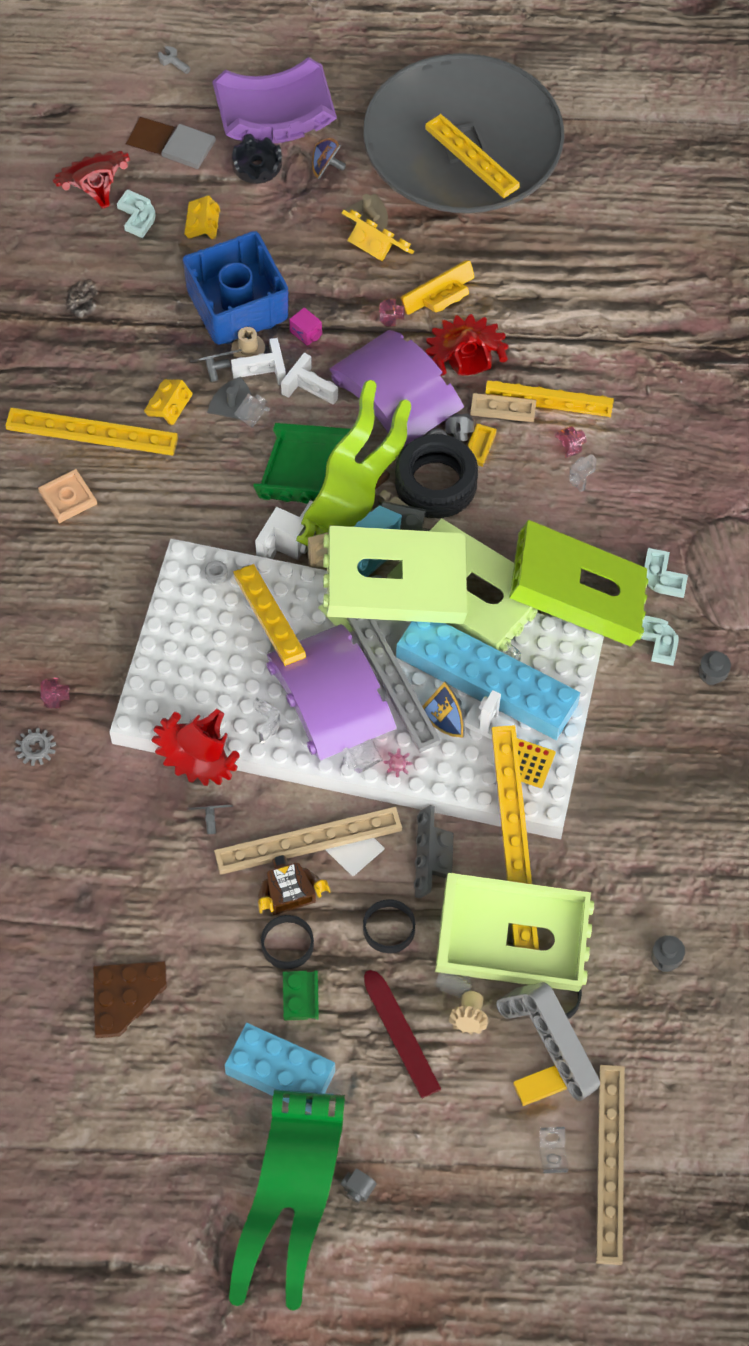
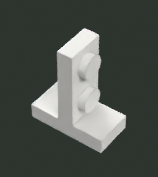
(261, 363)
(302, 376)
(486, 715)

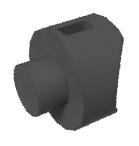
(466, 426)
(714, 667)
(668, 953)

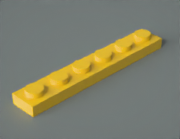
(472, 156)
(554, 398)
(269, 615)

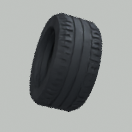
(436, 449)

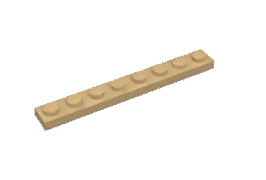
(308, 840)
(610, 1165)

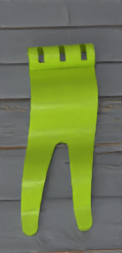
(350, 486)

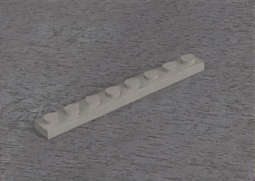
(395, 683)

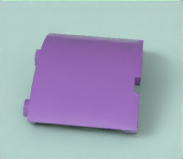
(275, 104)
(400, 374)
(333, 693)

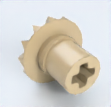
(248, 343)
(468, 1015)

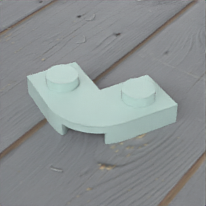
(141, 213)
(661, 580)
(664, 638)

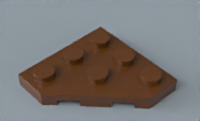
(124, 994)

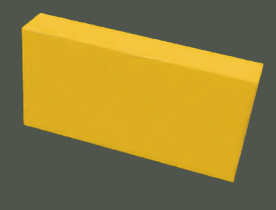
(481, 442)
(539, 1085)

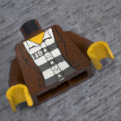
(289, 887)

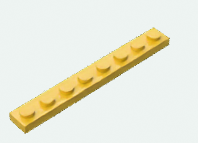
(92, 431)

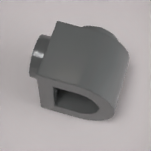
(358, 1185)

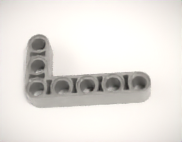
(556, 1033)

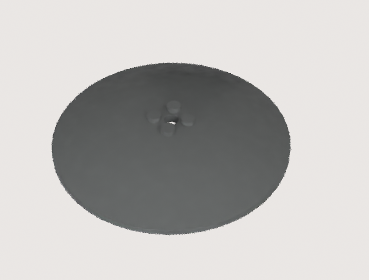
(489, 103)

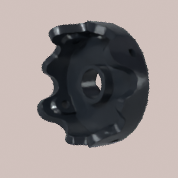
(251, 151)

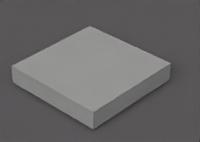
(188, 146)

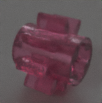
(391, 762)

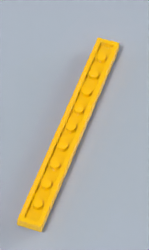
(513, 821)

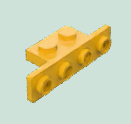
(372, 240)
(440, 290)

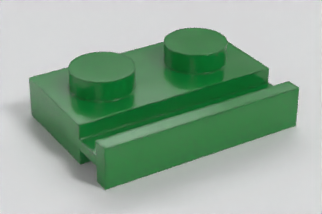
(300, 995)

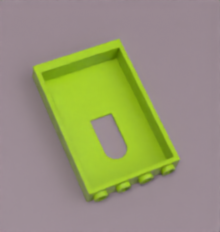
(549, 580)

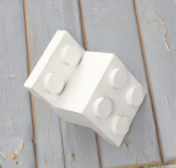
(281, 535)

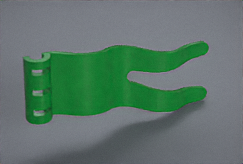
(294, 1175)

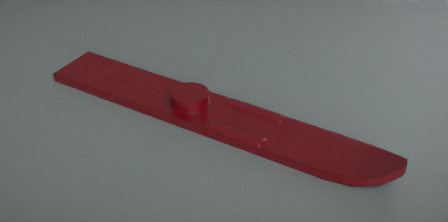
(401, 1034)

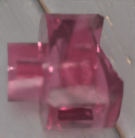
(389, 304)
(571, 440)
(53, 692)

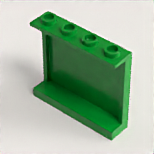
(298, 462)

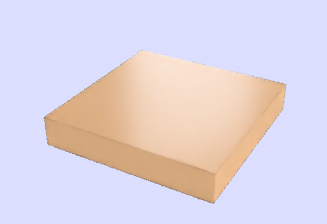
(67, 496)

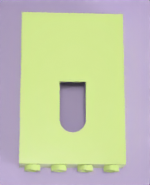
(431, 580)
(486, 621)
(477, 927)

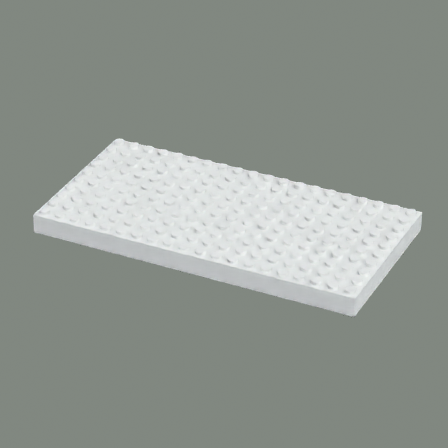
(210, 653)

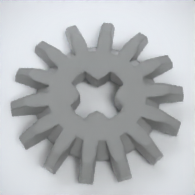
(31, 739)

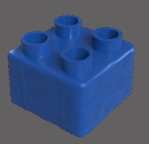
(236, 287)

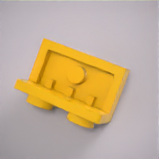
(202, 217)
(169, 400)

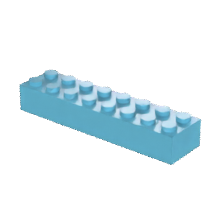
(480, 668)

